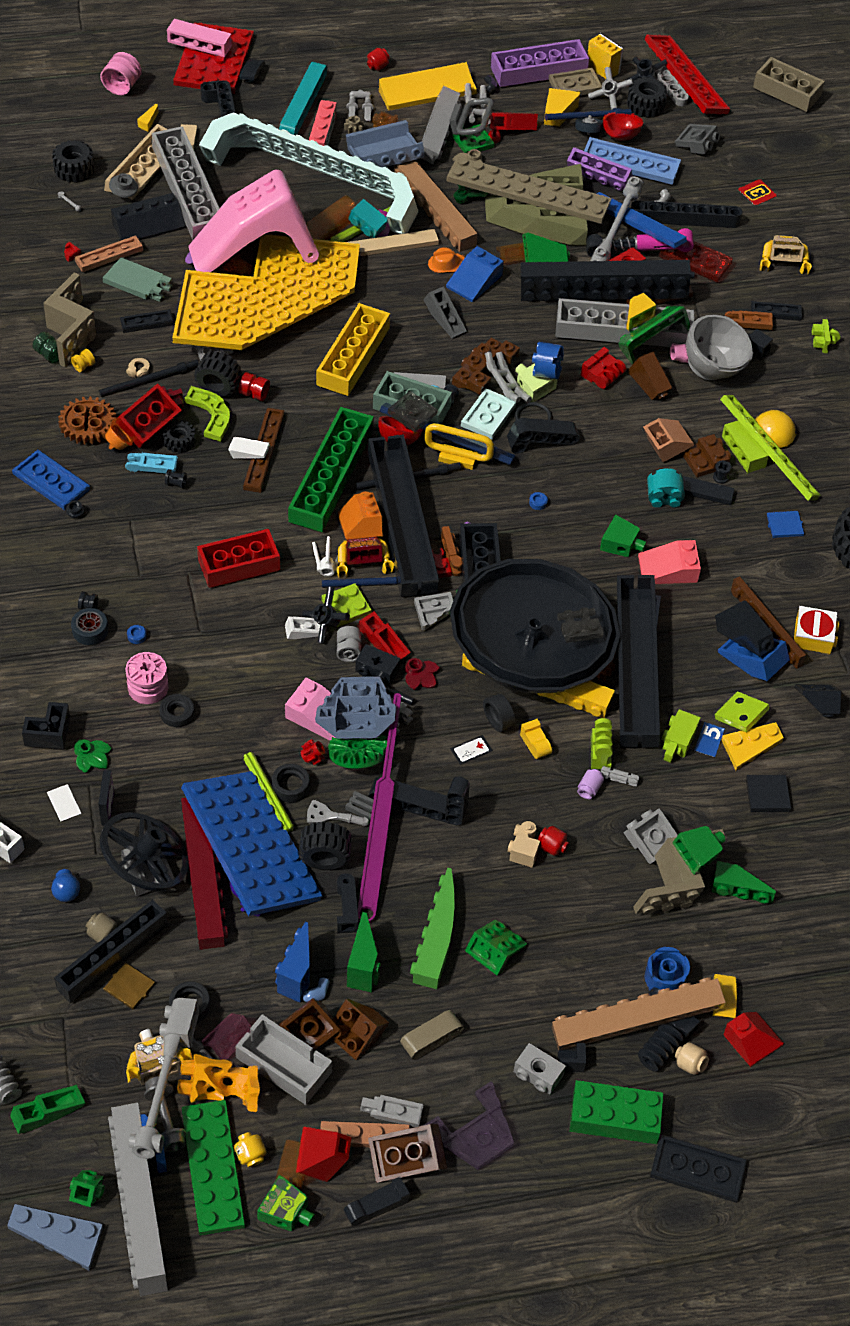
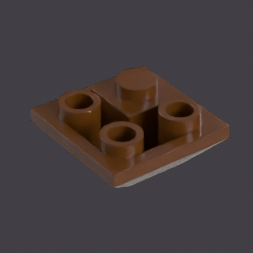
(358, 1027)

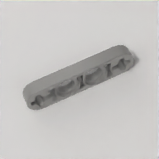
(678, 96)

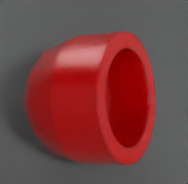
(495, 133)

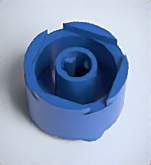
(548, 360)
(666, 969)

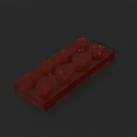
(702, 260)

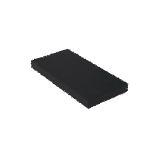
(698, 1168)

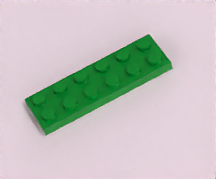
(212, 1168)

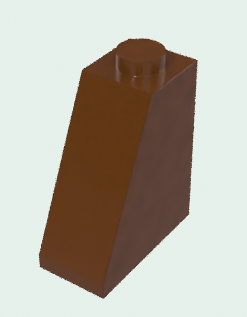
(650, 376)

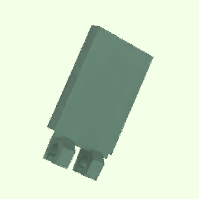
(137, 280)

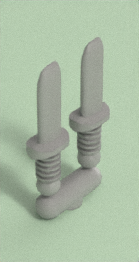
(352, 106)

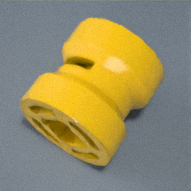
(83, 360)

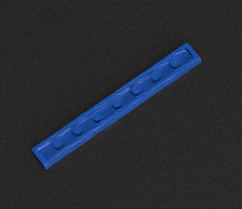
(647, 225)

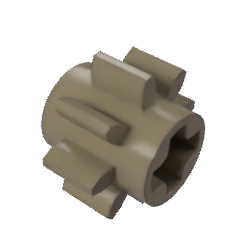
(353, 124)

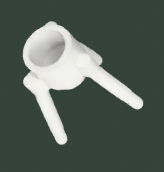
(326, 566)

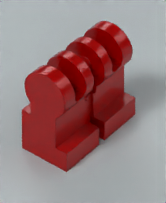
(602, 368)

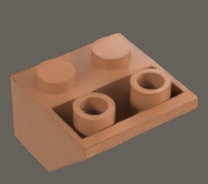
(667, 438)

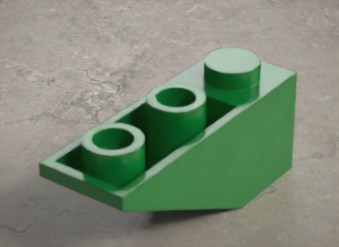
(737, 882)

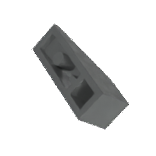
(444, 312)

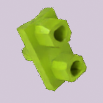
(824, 336)

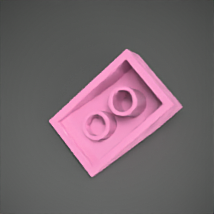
(303, 705)

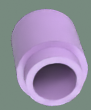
(590, 784)

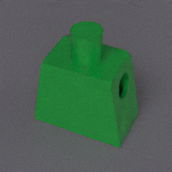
(622, 538)
(699, 847)

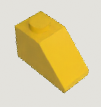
(640, 310)

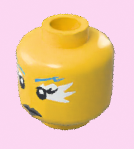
(250, 1149)

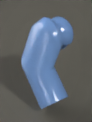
(319, 992)

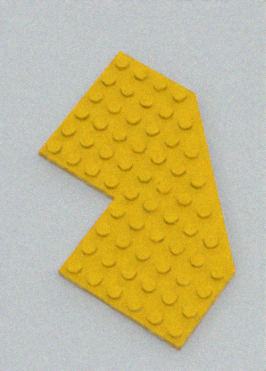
(285, 289)

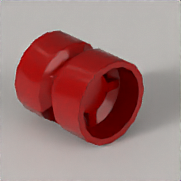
(254, 386)

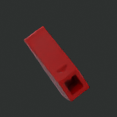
(513, 121)

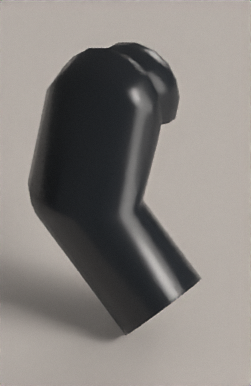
(492, 84)

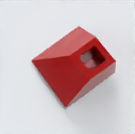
(322, 1153)

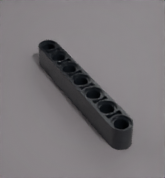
(690, 214)

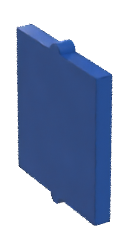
(785, 524)

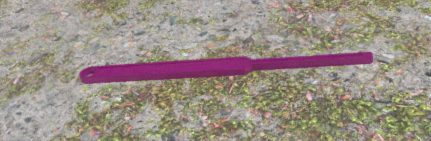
(379, 826)

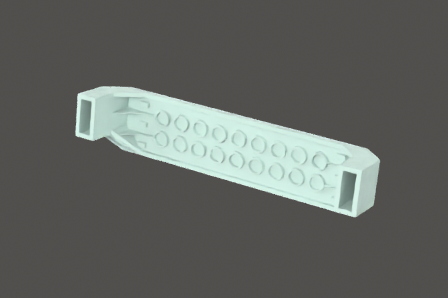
(241, 131)

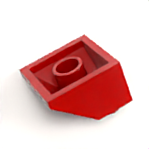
(752, 1037)

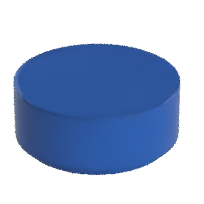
(538, 501)
(136, 634)

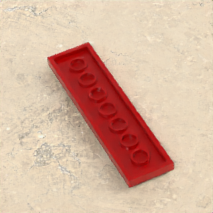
(687, 74)

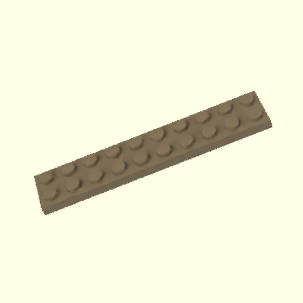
(529, 189)

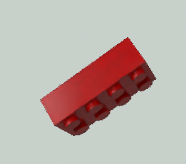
(238, 558)

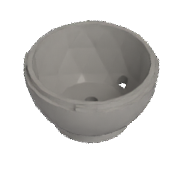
(722, 349)

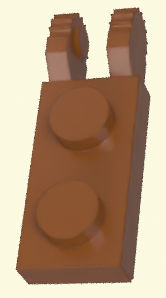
(751, 319)
(451, 551)

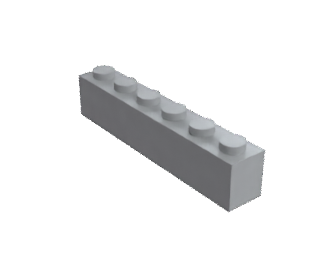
(439, 124)

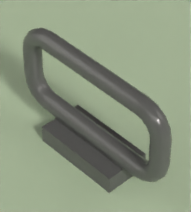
(460, 114)

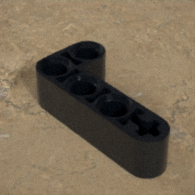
(219, 93)
(541, 431)

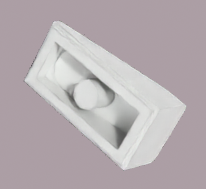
(248, 448)
(301, 628)

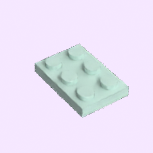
(488, 413)

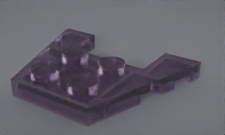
(482, 1137)

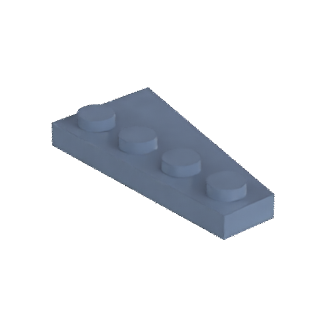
(66, 1235)

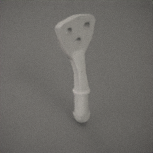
(329, 815)

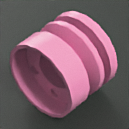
(121, 73)
(147, 678)

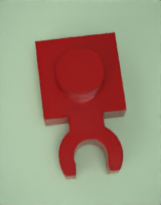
(442, 564)

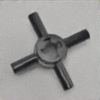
(646, 68)
(326, 615)

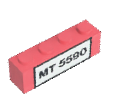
(324, 123)

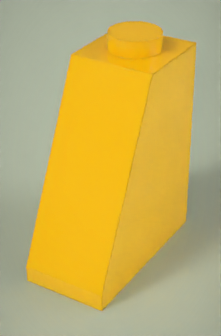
(560, 102)

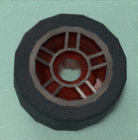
(89, 618)

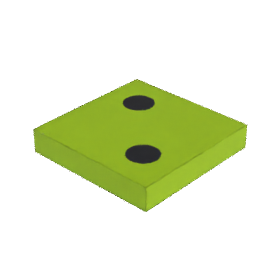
(741, 711)

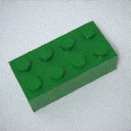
(616, 1112)

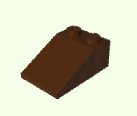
(407, 1152)

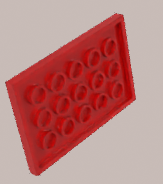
(202, 67)

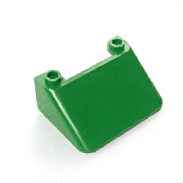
(651, 328)

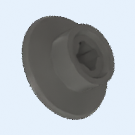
(123, 185)

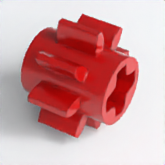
(313, 752)

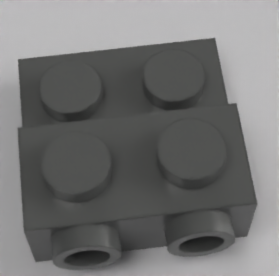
(698, 138)

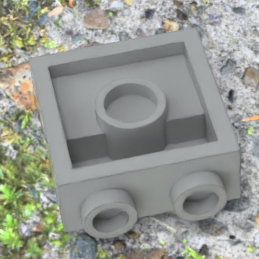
(649, 833)

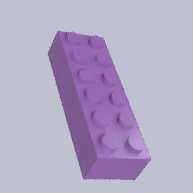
(537, 62)

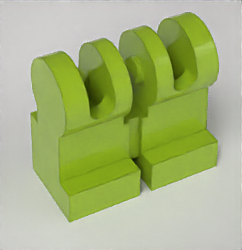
(601, 744)

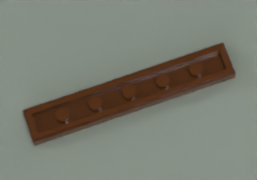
(259, 466)

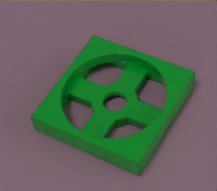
(465, 145)

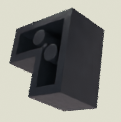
(48, 731)

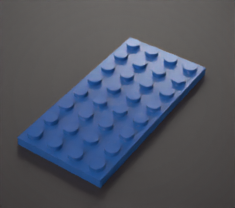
(251, 843)

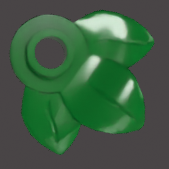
(93, 757)

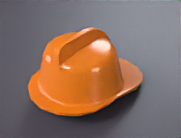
(445, 260)
(117, 437)

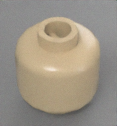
(691, 1058)

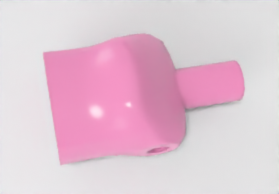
(678, 352)

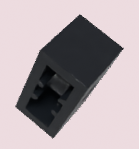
(377, 663)

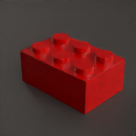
(148, 415)

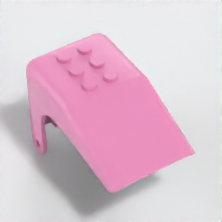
(246, 216)

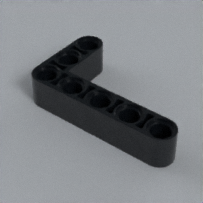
(430, 804)

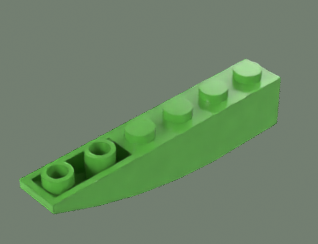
(436, 936)

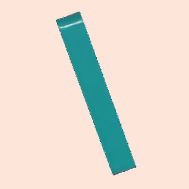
(303, 98)

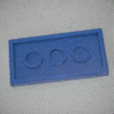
(50, 479)

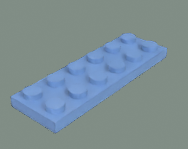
(641, 162)

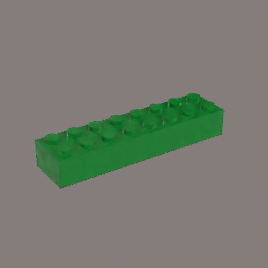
(331, 469)

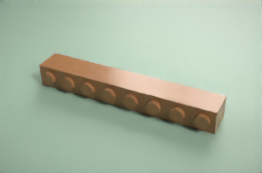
(438, 206)
(638, 1014)

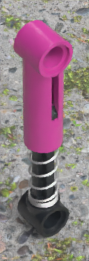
(641, 243)

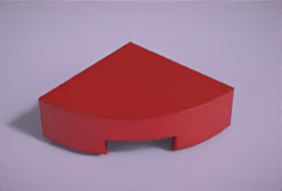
(71, 251)

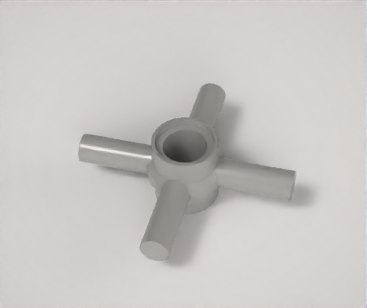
(607, 85)

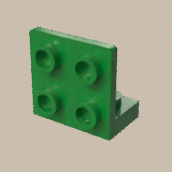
(494, 945)

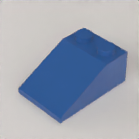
(476, 274)
(758, 667)

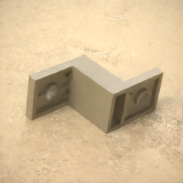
(69, 319)
(680, 884)

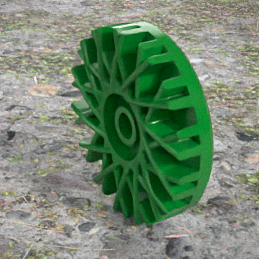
(357, 752)

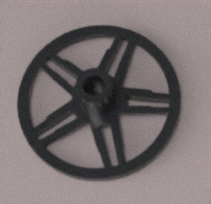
(146, 848)

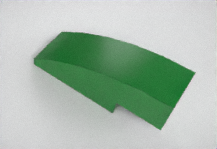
(46, 1108)

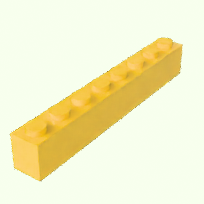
(586, 697)

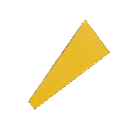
(147, 119)

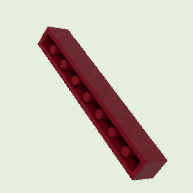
(204, 883)

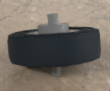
(589, 125)

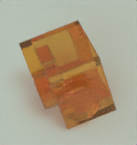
(383, 119)

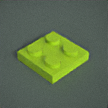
(350, 601)

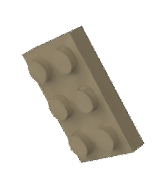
(581, 81)

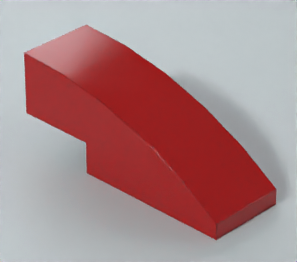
(382, 636)

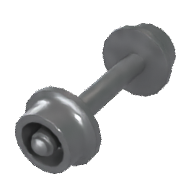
(173, 1137)

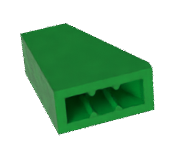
(543, 250)

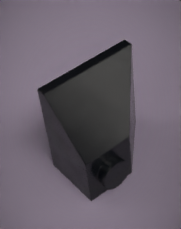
(823, 697)

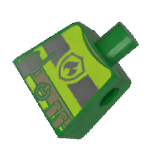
(285, 1206)

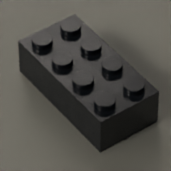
(478, 547)

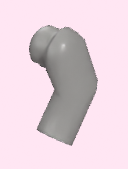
(665, 196)

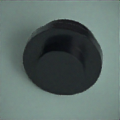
(74, 509)

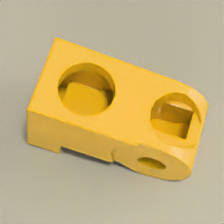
(535, 739)

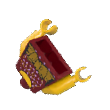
(363, 551)

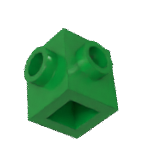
(86, 1188)

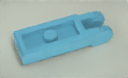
(151, 462)

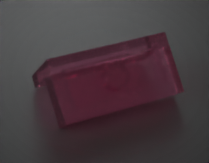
(227, 1035)

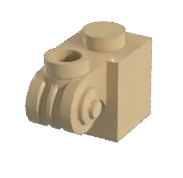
(524, 847)

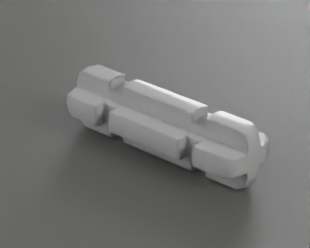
(619, 776)

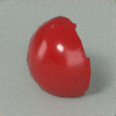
(622, 126)
(390, 427)

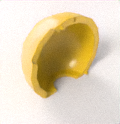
(777, 426)

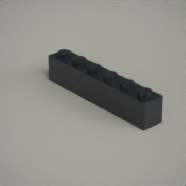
(111, 951)

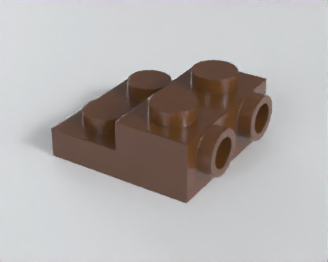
(705, 455)

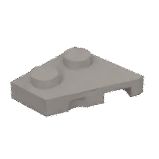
(433, 608)

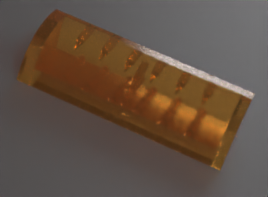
(331, 219)

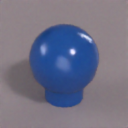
(65, 886)

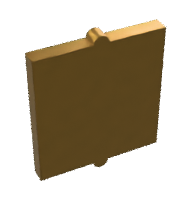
(129, 986)

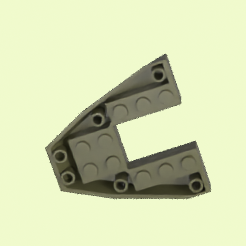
(538, 220)

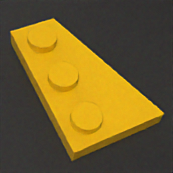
(745, 746)

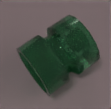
(46, 346)

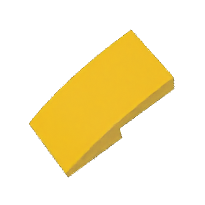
(729, 991)

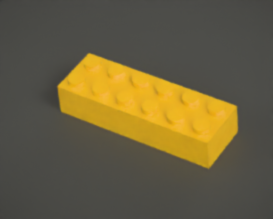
(353, 349)

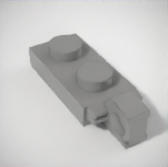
(393, 1110)

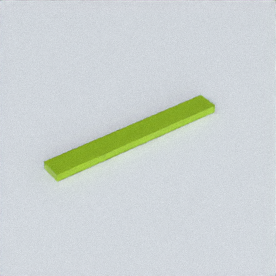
(770, 447)

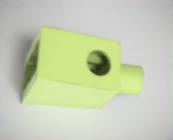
(534, 386)

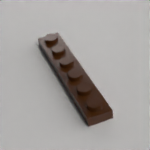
(742, 592)

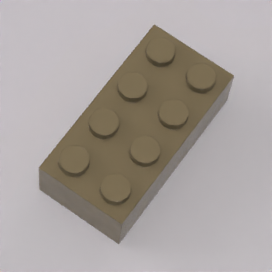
(788, 84)

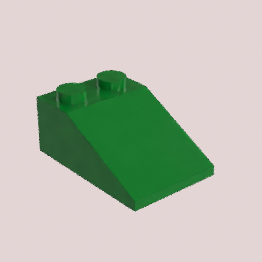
(363, 964)

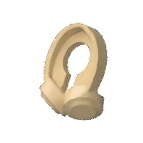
(131, 371)

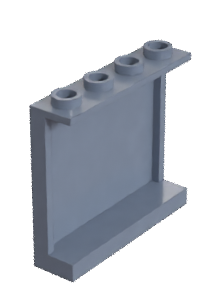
(385, 145)

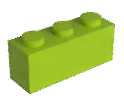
(744, 447)

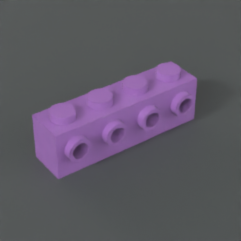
(600, 169)

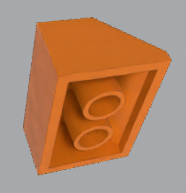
(361, 517)

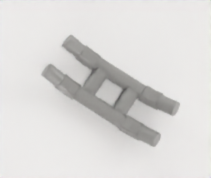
(473, 111)
(503, 370)

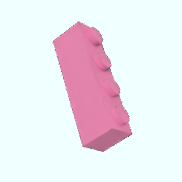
(199, 37)

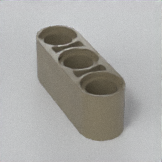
(431, 1034)

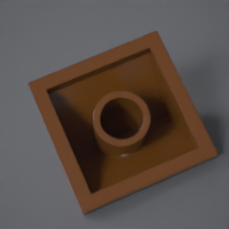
(311, 1024)

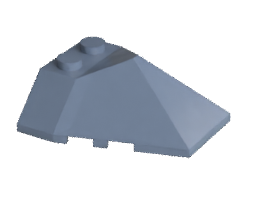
(356, 709)

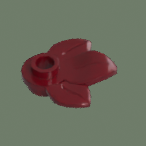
(422, 675)

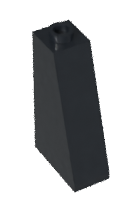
(745, 628)

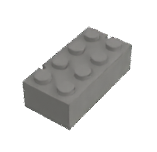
(284, 1059)

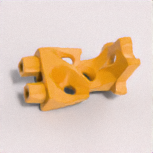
(211, 1072)

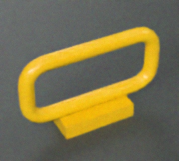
(452, 454)

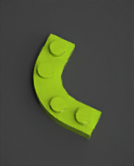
(215, 406)

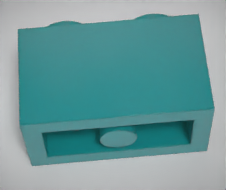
(368, 219)

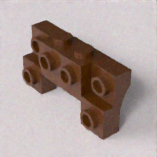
(474, 368)

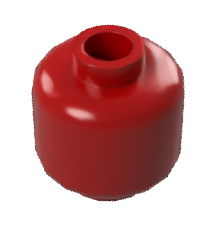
(378, 59)
(553, 840)

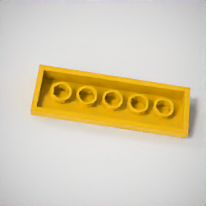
(424, 85)

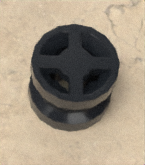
(87, 601)

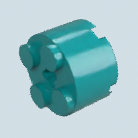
(665, 488)

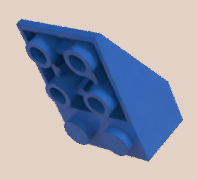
(294, 971)

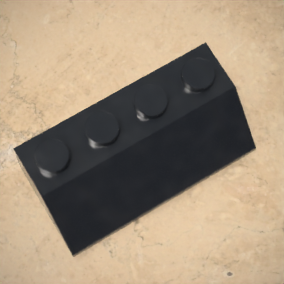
(148, 217)

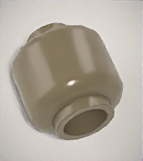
(100, 926)

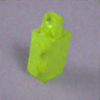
(680, 735)

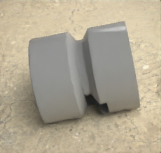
(348, 643)

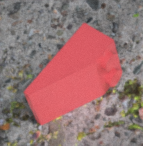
(672, 562)

